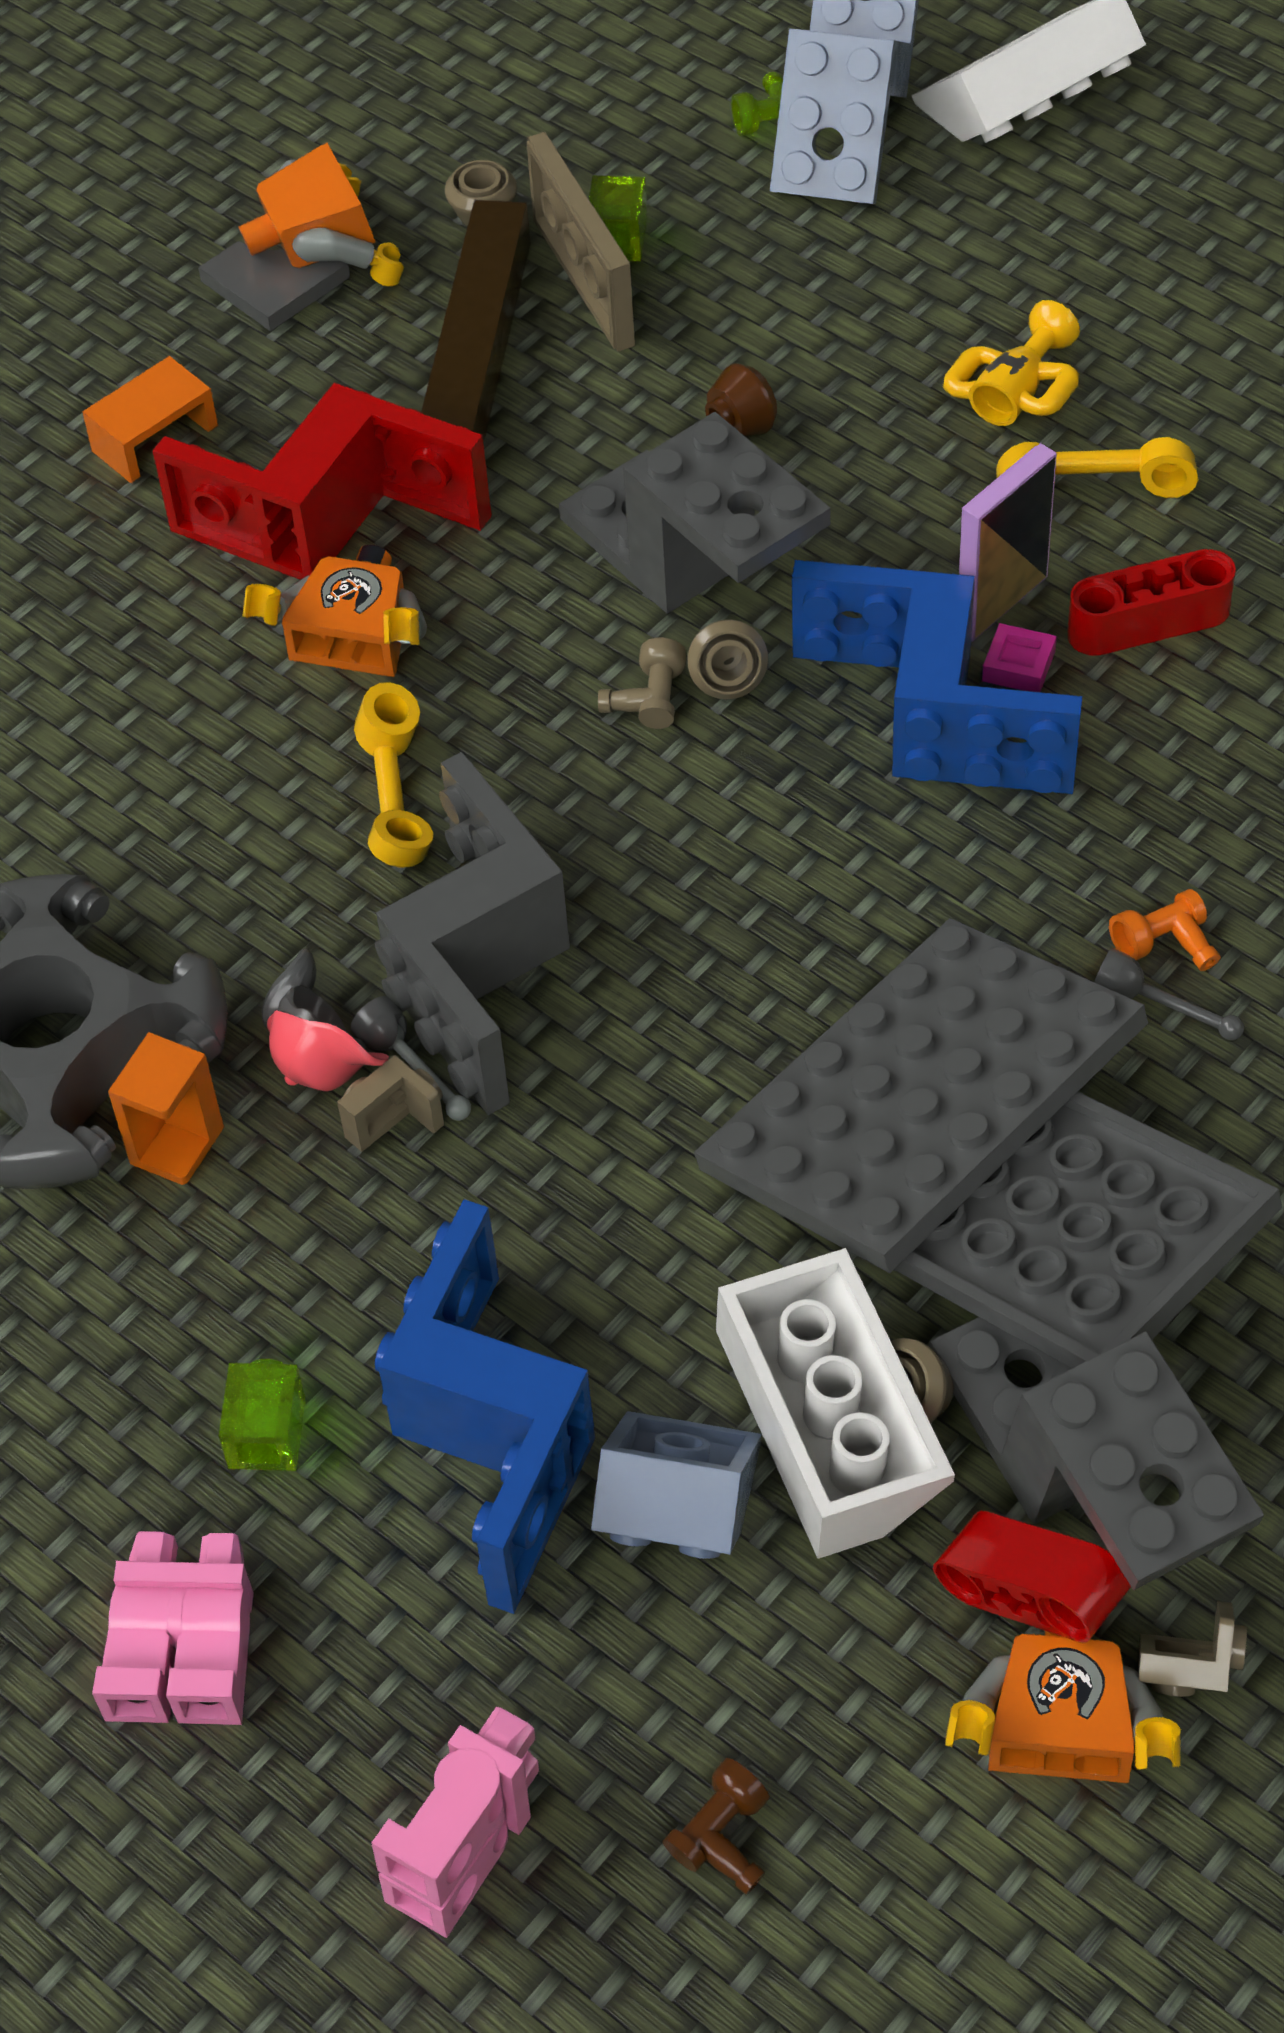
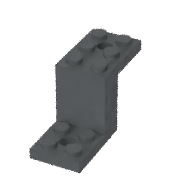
(688, 516)
(472, 932)
(1093, 1438)

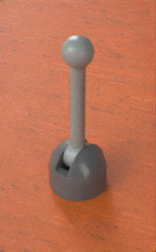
(384, 1028)

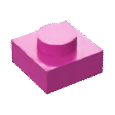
(1019, 658)

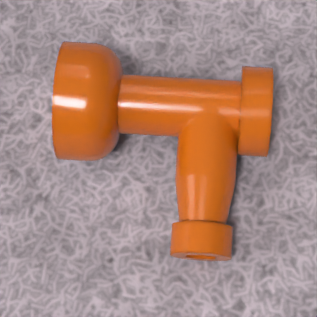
(1136, 933)

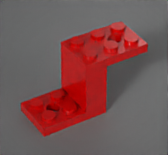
(324, 482)

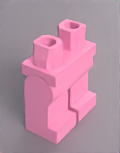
(177, 1634)
(463, 1824)

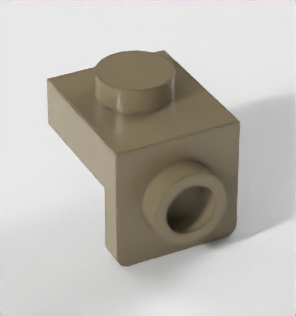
(385, 1098)
(1182, 1664)

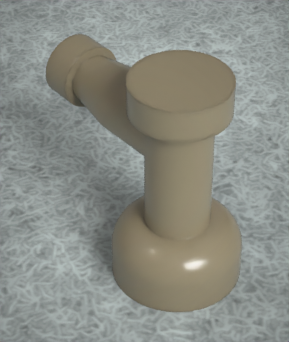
(661, 661)

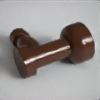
(701, 1838)

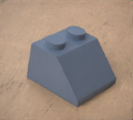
(675, 1484)

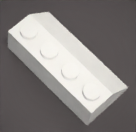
(1033, 69)
(831, 1400)

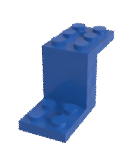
(939, 722)
(486, 1403)

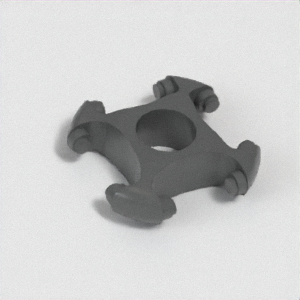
(65, 1082)

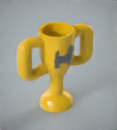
(1014, 375)

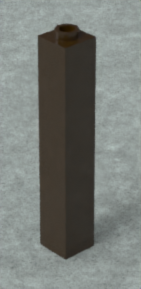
(479, 315)

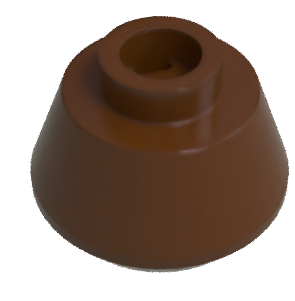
(743, 400)

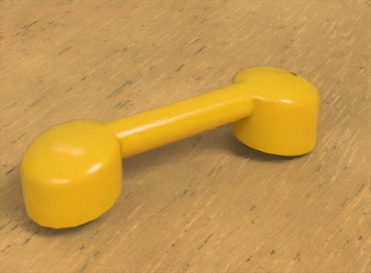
(1164, 464)
(385, 731)

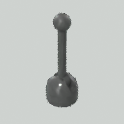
(1125, 976)

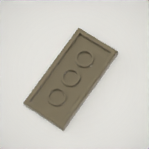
(581, 242)

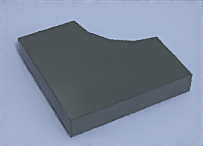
(267, 283)

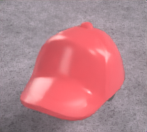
(308, 1034)

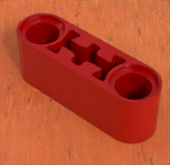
(1150, 602)
(1032, 1575)

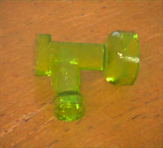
(748, 112)

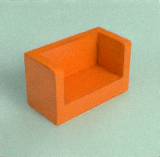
(142, 410)
(166, 1108)

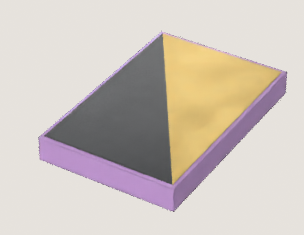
(1008, 536)

